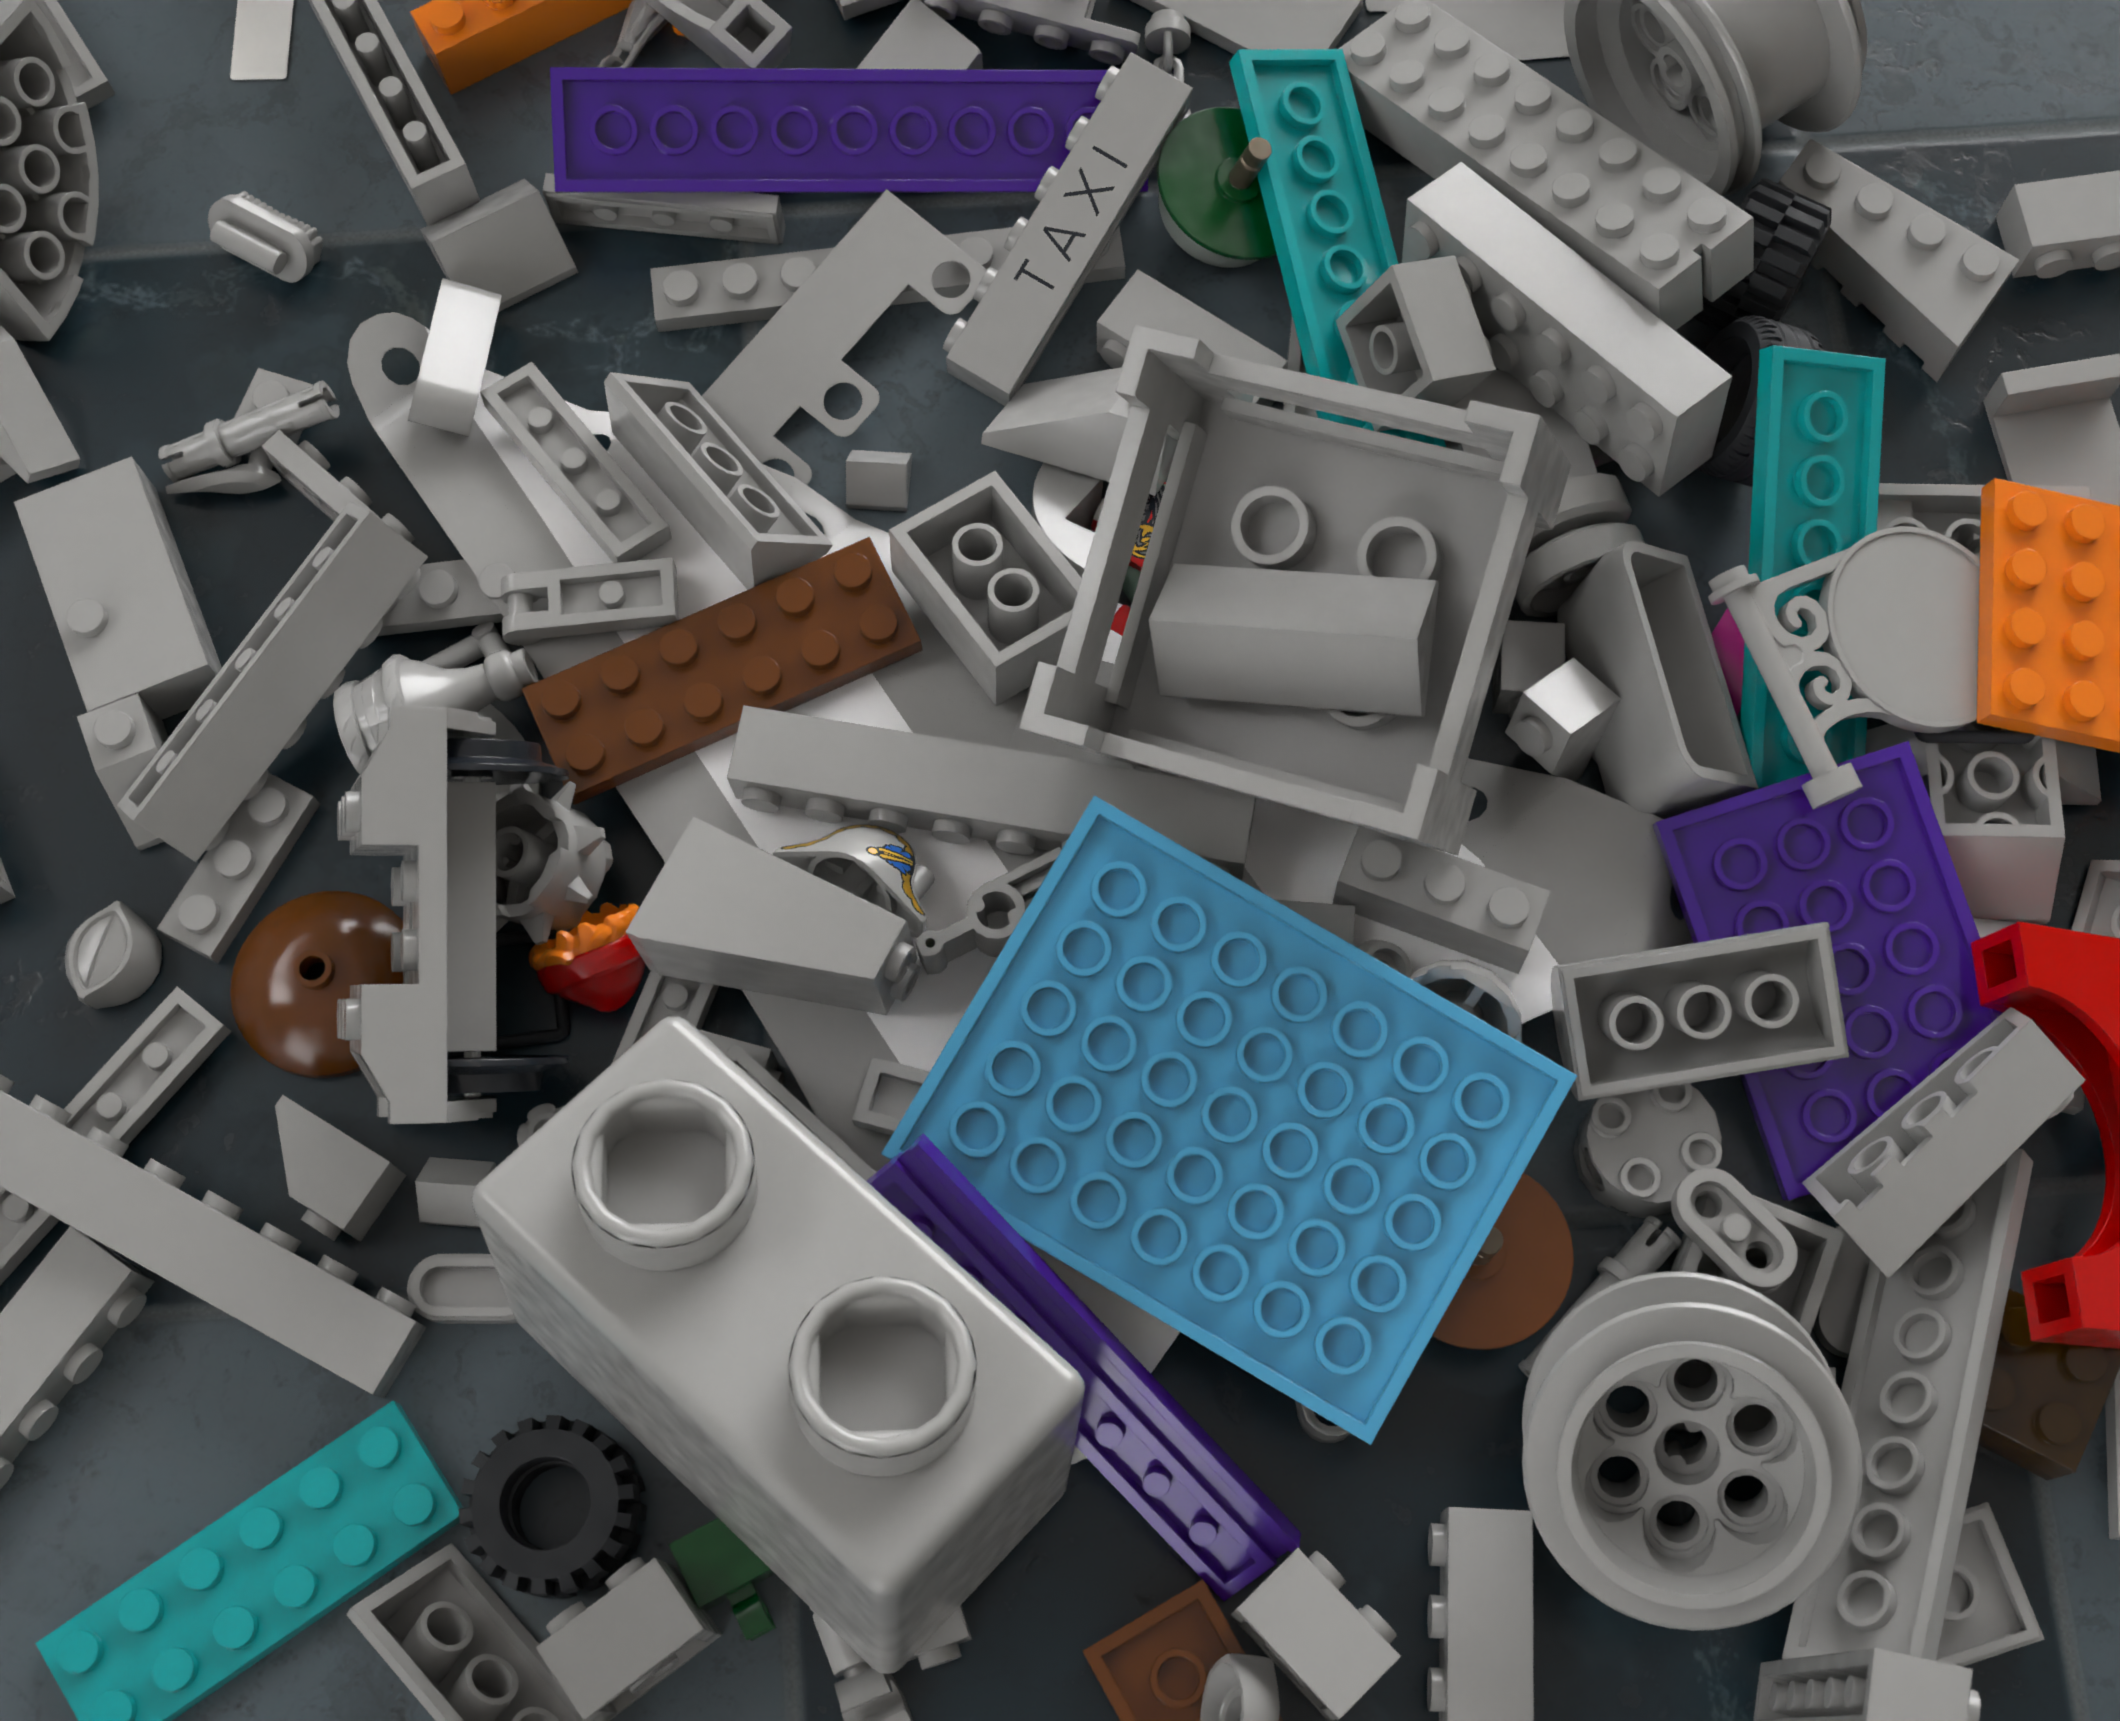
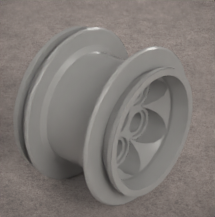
(1716, 72)
(1733, 1555)

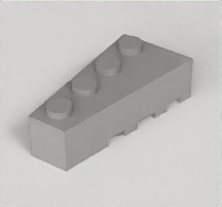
(1900, 257)
(1944, 1139)

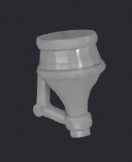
(430, 683)

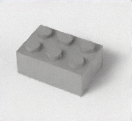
(988, 583)

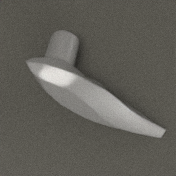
(235, 480)

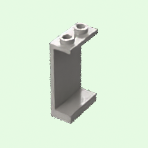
(2059, 425)

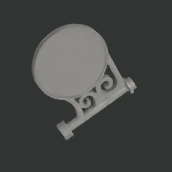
(1893, 634)

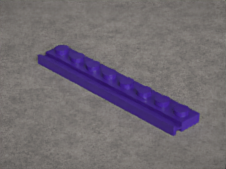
(1126, 1417)

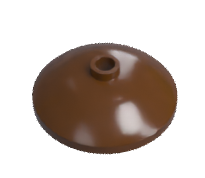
(294, 1018)

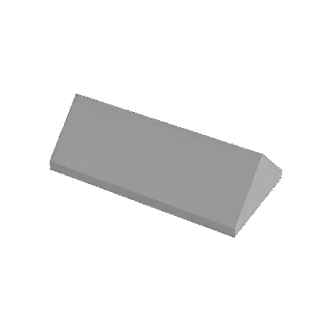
(712, 478)
(1295, 639)
(460, 1645)

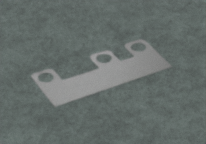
(804, 343)

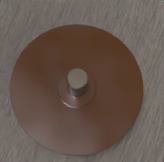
(1515, 1276)

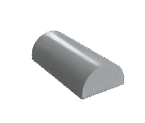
(1699, 1011)

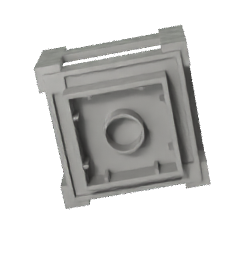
(1305, 498)

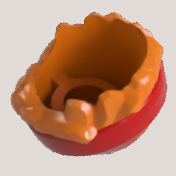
(592, 961)

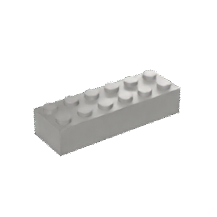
(1573, 332)

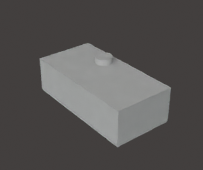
(119, 590)

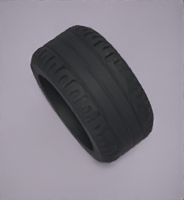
(1738, 354)

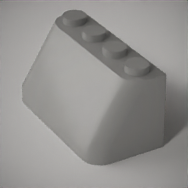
(1649, 641)

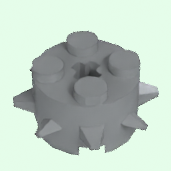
(546, 861)

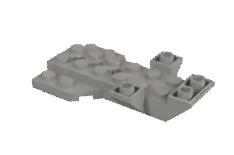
(1991, 800)

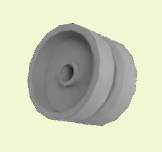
(1586, 527)

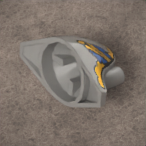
(870, 865)

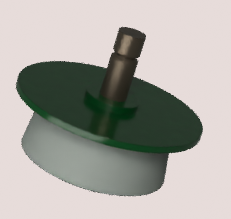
(1213, 189)

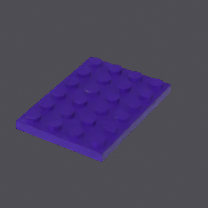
(1896, 933)

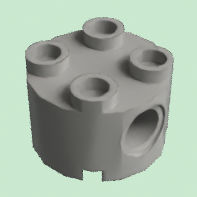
(1643, 1145)

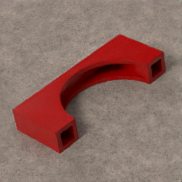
(2073, 995)

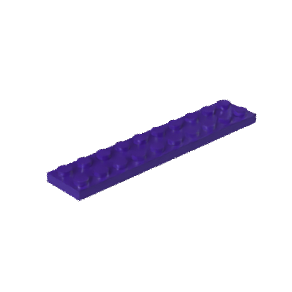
(813, 129)

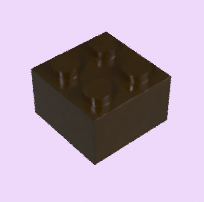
(2043, 1396)

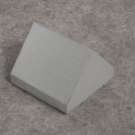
(878, 480)
(446, 1191)

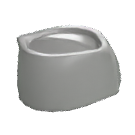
(112, 957)
(1241, 1690)

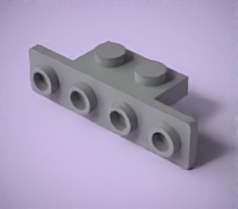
(1051, 22)

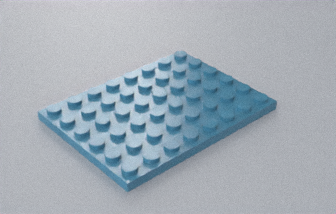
(1234, 1117)

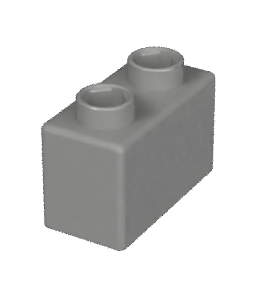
(782, 1339)

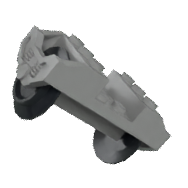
(434, 803)

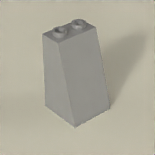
(769, 928)

